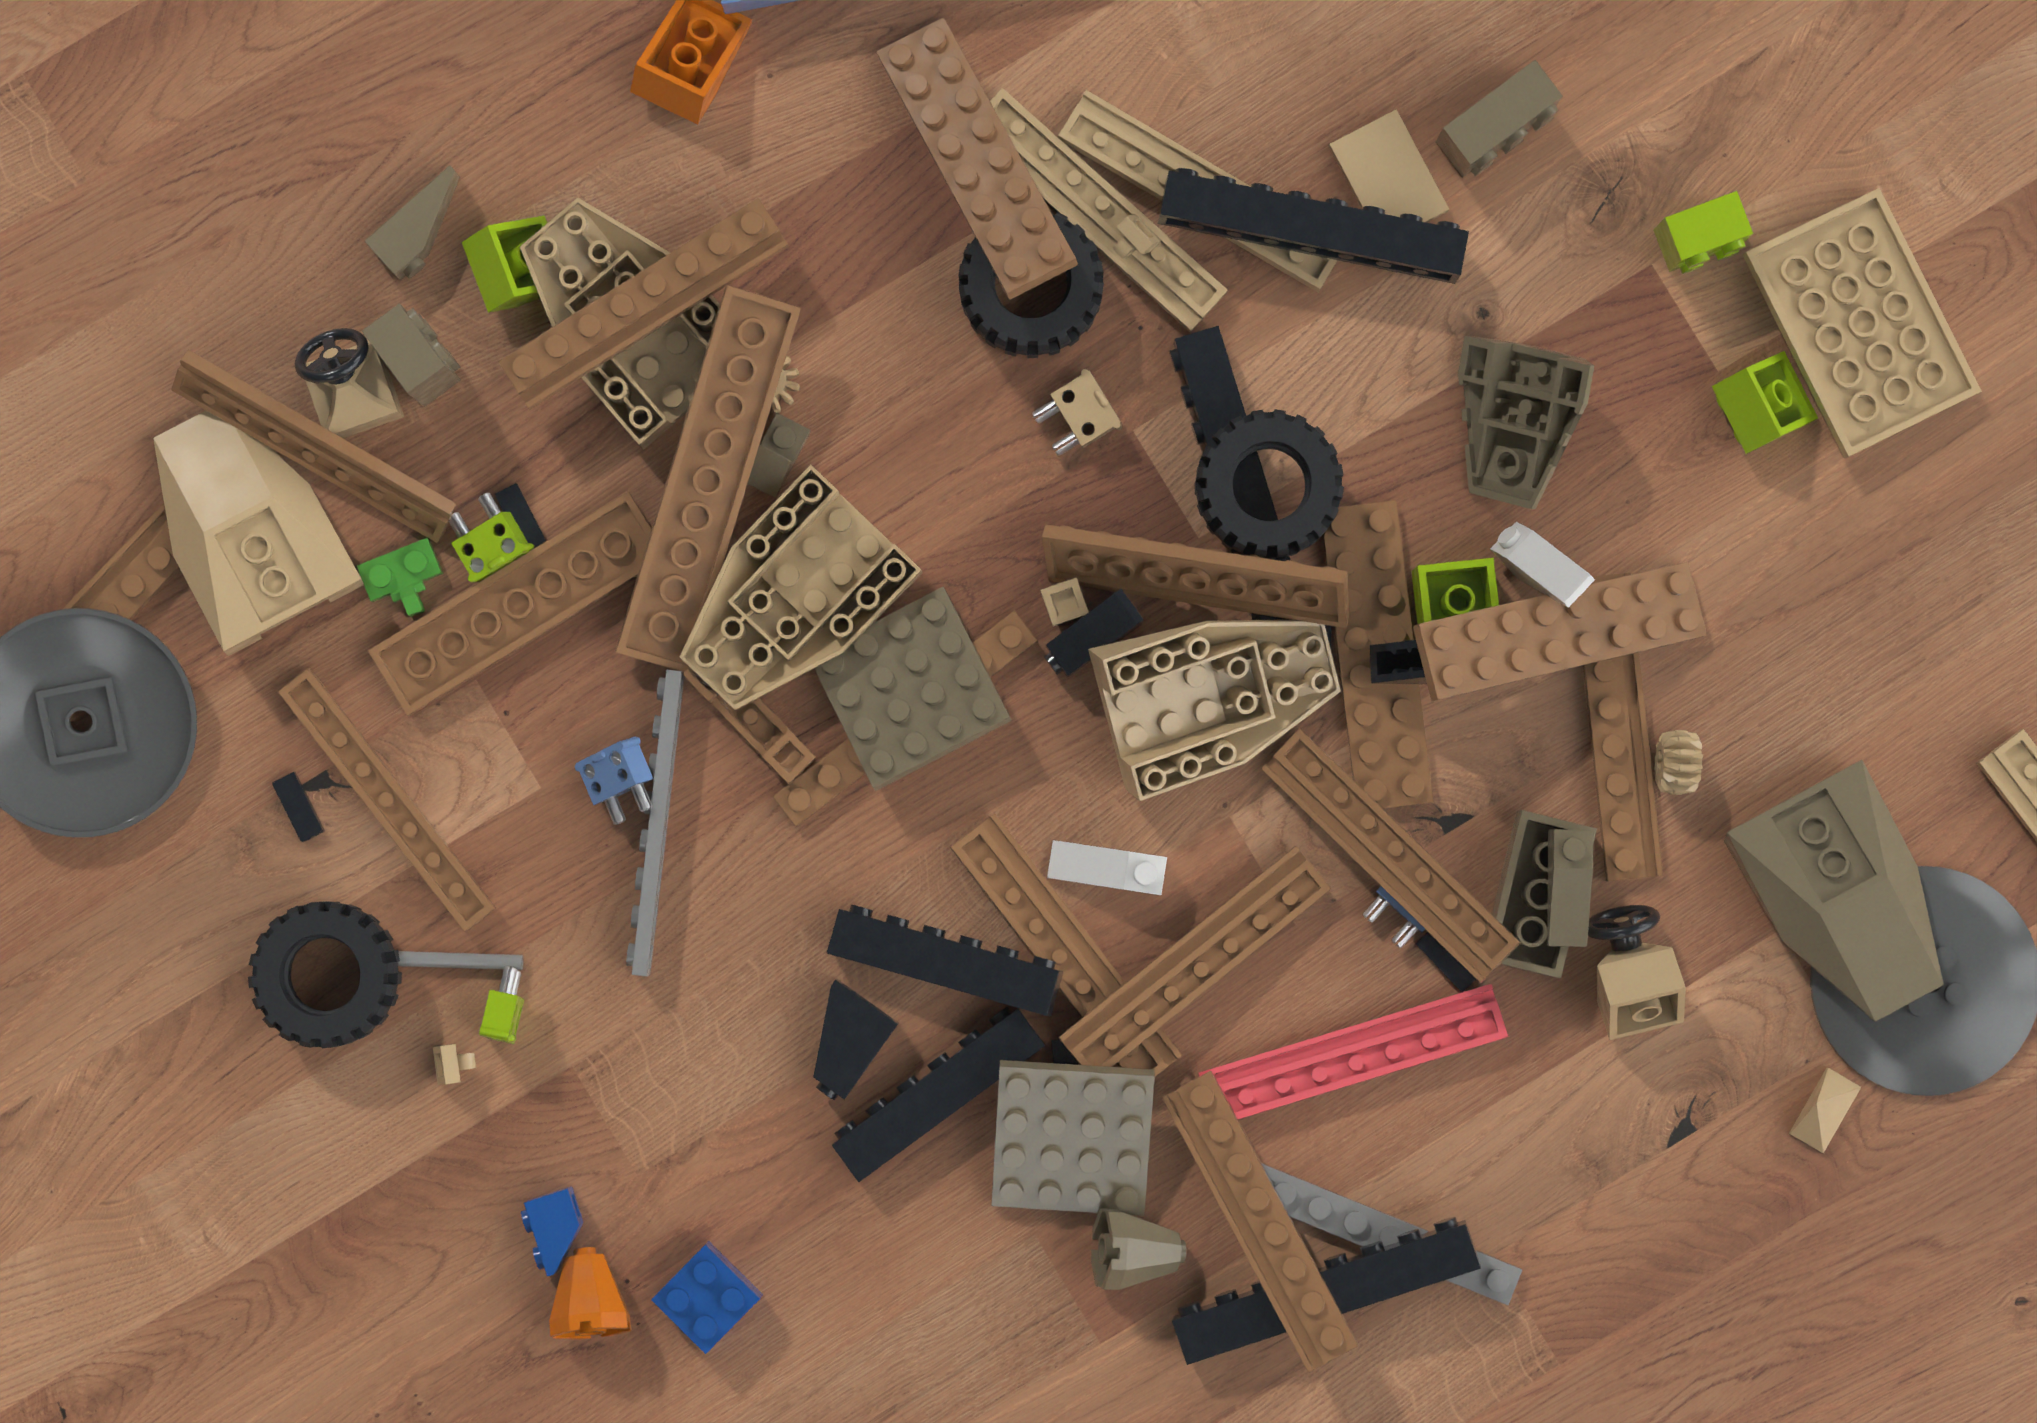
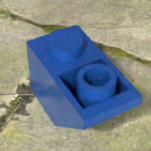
(555, 1224)

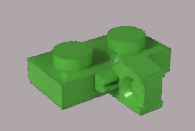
(401, 574)

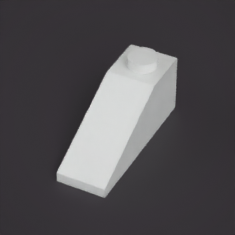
(1541, 564)
(1107, 867)

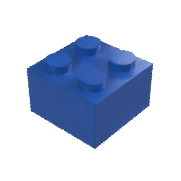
(707, 1297)

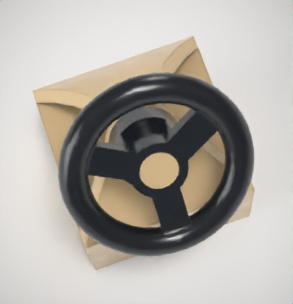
(349, 384)
(1636, 980)

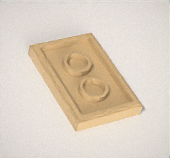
(1388, 169)

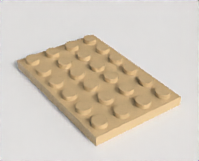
(1861, 323)

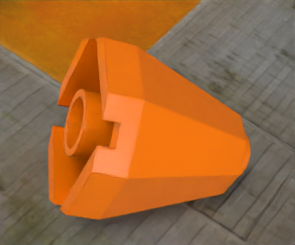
(587, 1299)

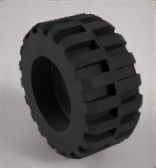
(1040, 334)
(1281, 433)
(274, 985)

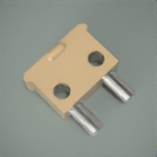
(1088, 407)

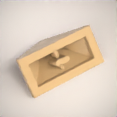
(1825, 1110)

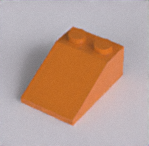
(689, 57)

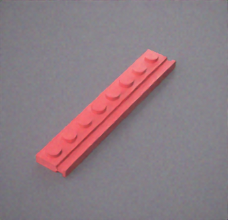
(1361, 1052)

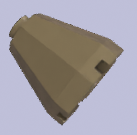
(1132, 1250)

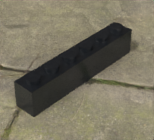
(944, 961)
(936, 1095)

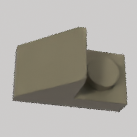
(777, 454)

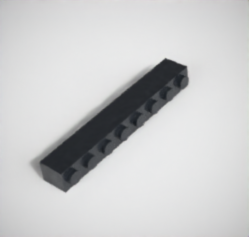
(1313, 226)
(1216, 402)
(1353, 1282)

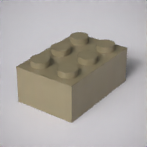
(1500, 120)
(413, 354)

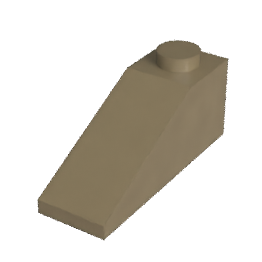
(411, 231)
(1569, 886)

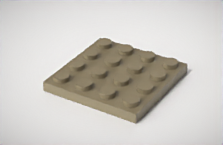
(912, 690)
(1072, 1137)

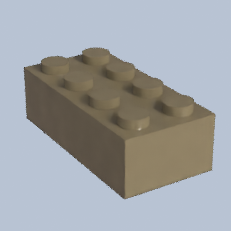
(1523, 894)

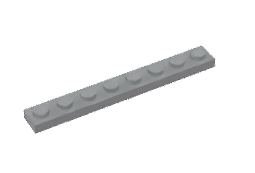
(654, 839)
(1367, 1225)

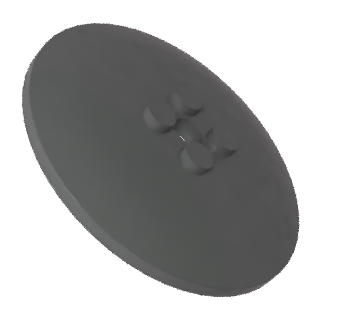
(139, 731)
(1966, 1025)

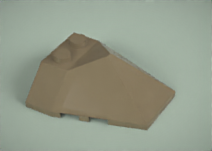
(1518, 415)

